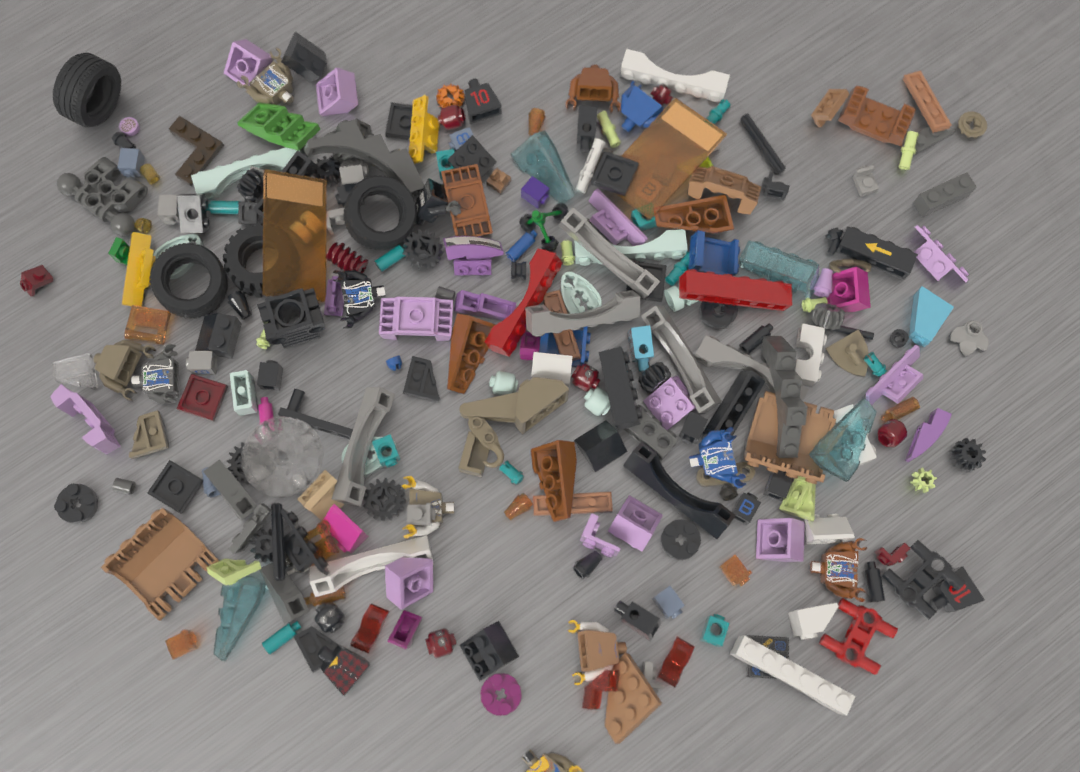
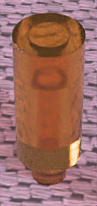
(901, 409)
(327, 598)

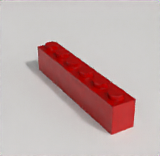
(735, 290)

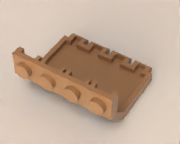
(763, 439)

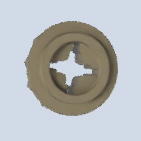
(979, 124)

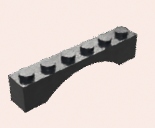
(708, 515)

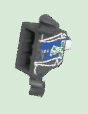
(160, 377)

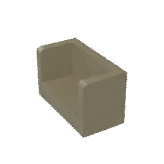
(473, 456)

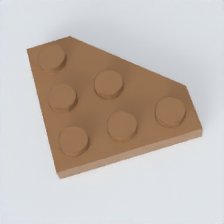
(631, 702)

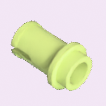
(567, 253)
(809, 304)
(262, 342)

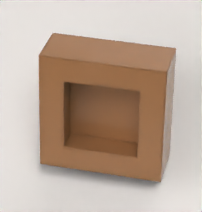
(498, 180)

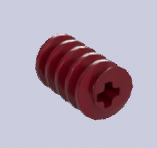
(344, 259)

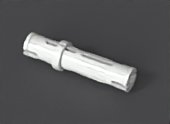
(590, 165)

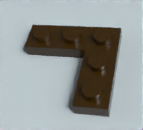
(206, 148)

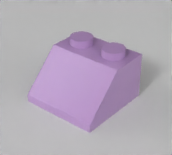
(246, 60)
(337, 93)
(635, 523)
(780, 540)
(408, 580)

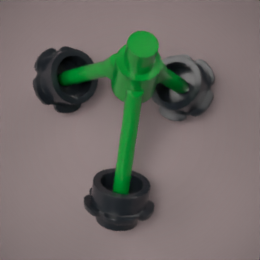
(537, 218)

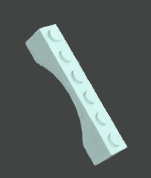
(217, 180)
(668, 245)

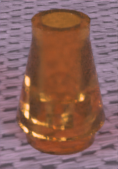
(536, 118)
(519, 506)

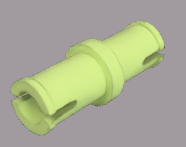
(608, 129)
(908, 150)

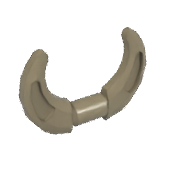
(833, 265)

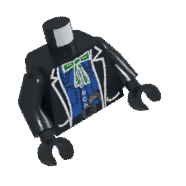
(357, 295)

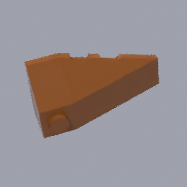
(556, 470)

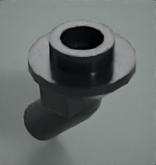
(834, 235)

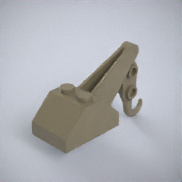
(525, 408)

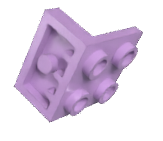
(670, 402)
(590, 541)

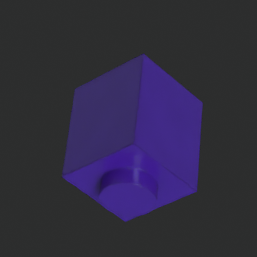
(535, 192)

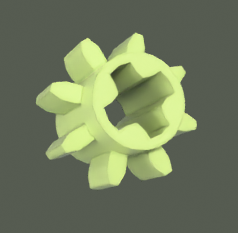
(924, 475)

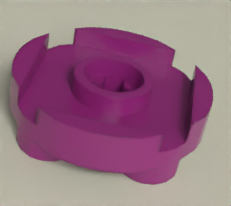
(489, 698)

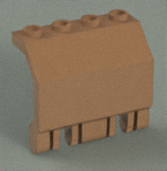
(160, 560)

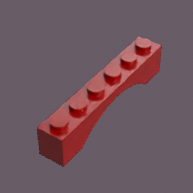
(507, 333)

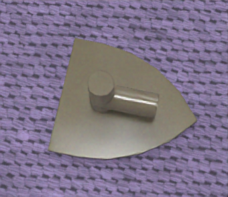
(849, 353)

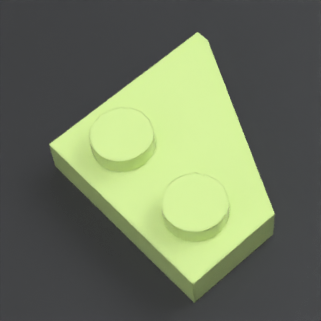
(800, 499)
(230, 571)

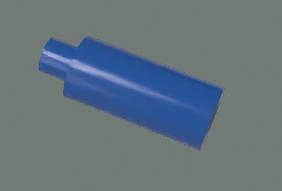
(521, 246)

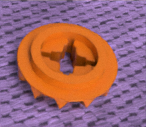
(458, 96)

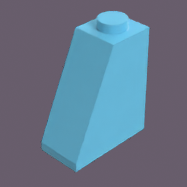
(927, 316)

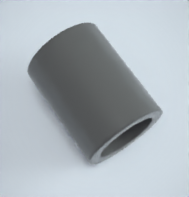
(444, 293)
(123, 486)

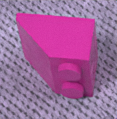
(850, 290)
(344, 530)

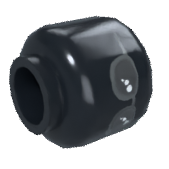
(329, 617)

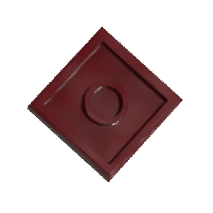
(202, 397)

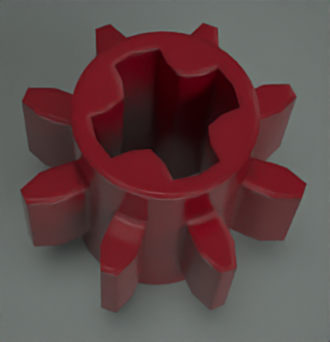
(662, 95)

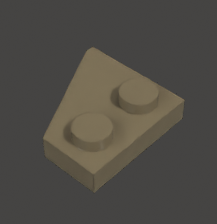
(149, 435)

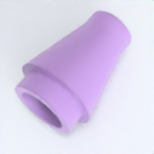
(824, 283)

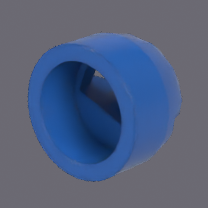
(394, 362)

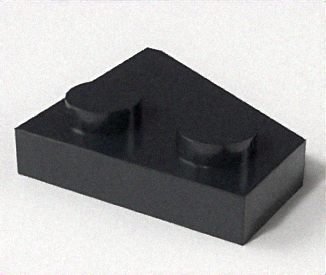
(421, 380)
(310, 643)

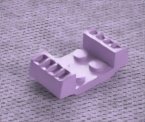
(416, 317)
(102, 434)

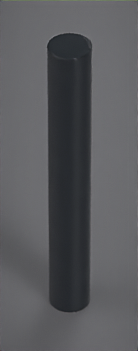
(848, 330)

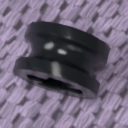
(899, 332)

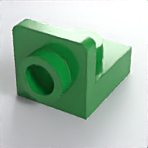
(119, 251)

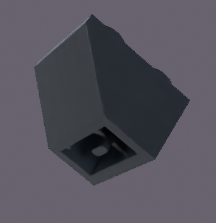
(489, 650)

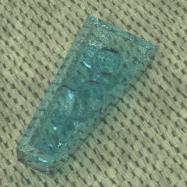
(780, 267)

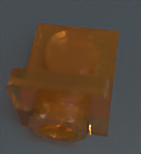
(735, 571)
(182, 644)

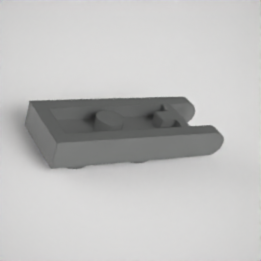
(927, 138)

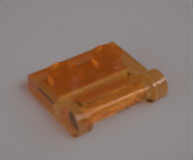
(147, 318)
(326, 546)

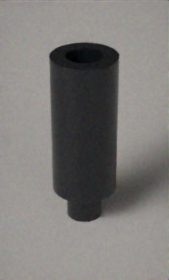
(755, 338)
(874, 583)

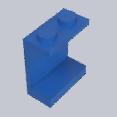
(582, 337)

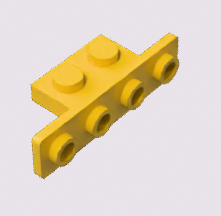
(423, 130)
(138, 269)

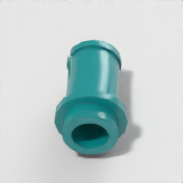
(875, 365)
(512, 473)

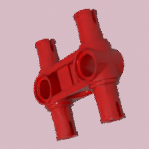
(858, 636)

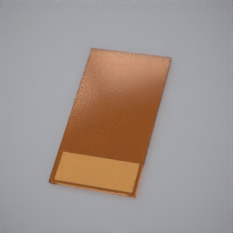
(668, 155)
(294, 233)

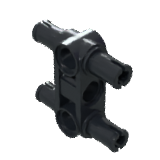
(923, 579)

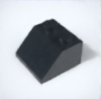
(304, 58)
(219, 334)

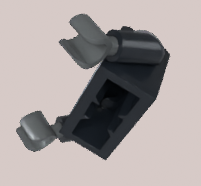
(433, 202)

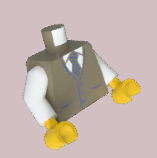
(420, 495)

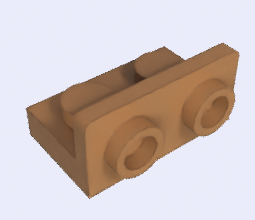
(829, 106)

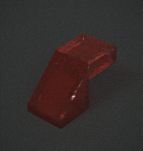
(370, 628)
(675, 661)
(607, 682)

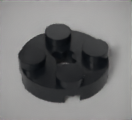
(715, 320)
(65, 501)
(687, 530)

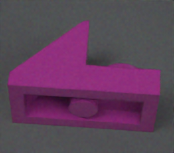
(529, 345)
(405, 630)

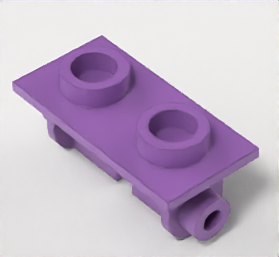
(472, 267)
(334, 299)

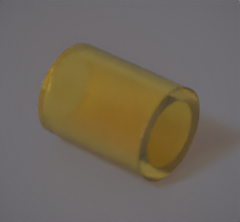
(149, 173)

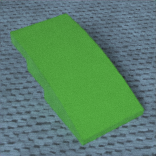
(279, 126)

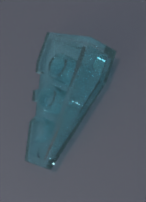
(541, 160)
(842, 445)
(238, 608)

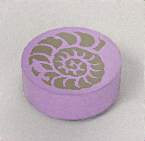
(129, 126)

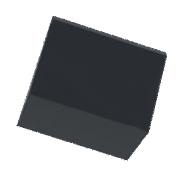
(601, 445)

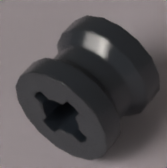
(518, 270)

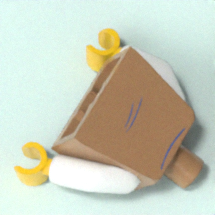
(597, 649)

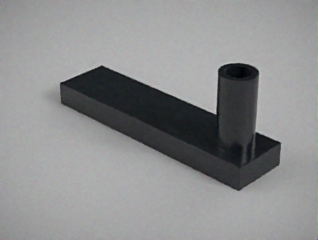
(315, 423)

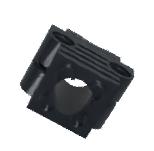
(279, 309)

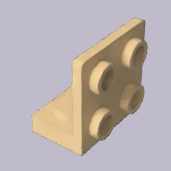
(319, 494)

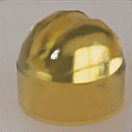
(143, 225)

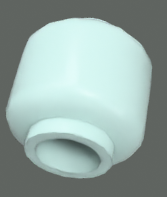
(503, 383)
(597, 401)

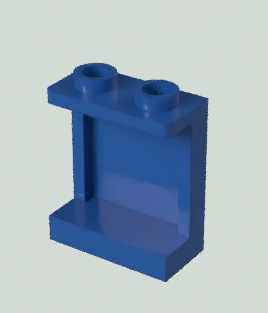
(713, 255)

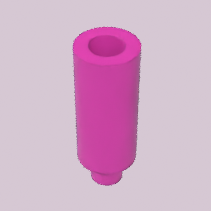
(265, 409)

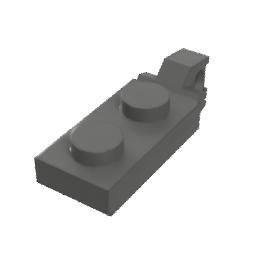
(251, 527)

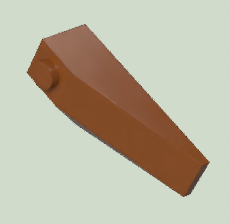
(704, 215)
(466, 350)

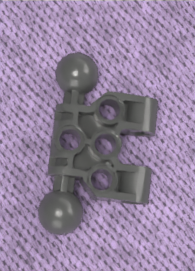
(108, 204)

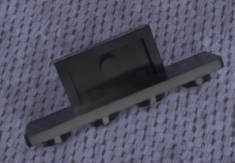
(298, 547)

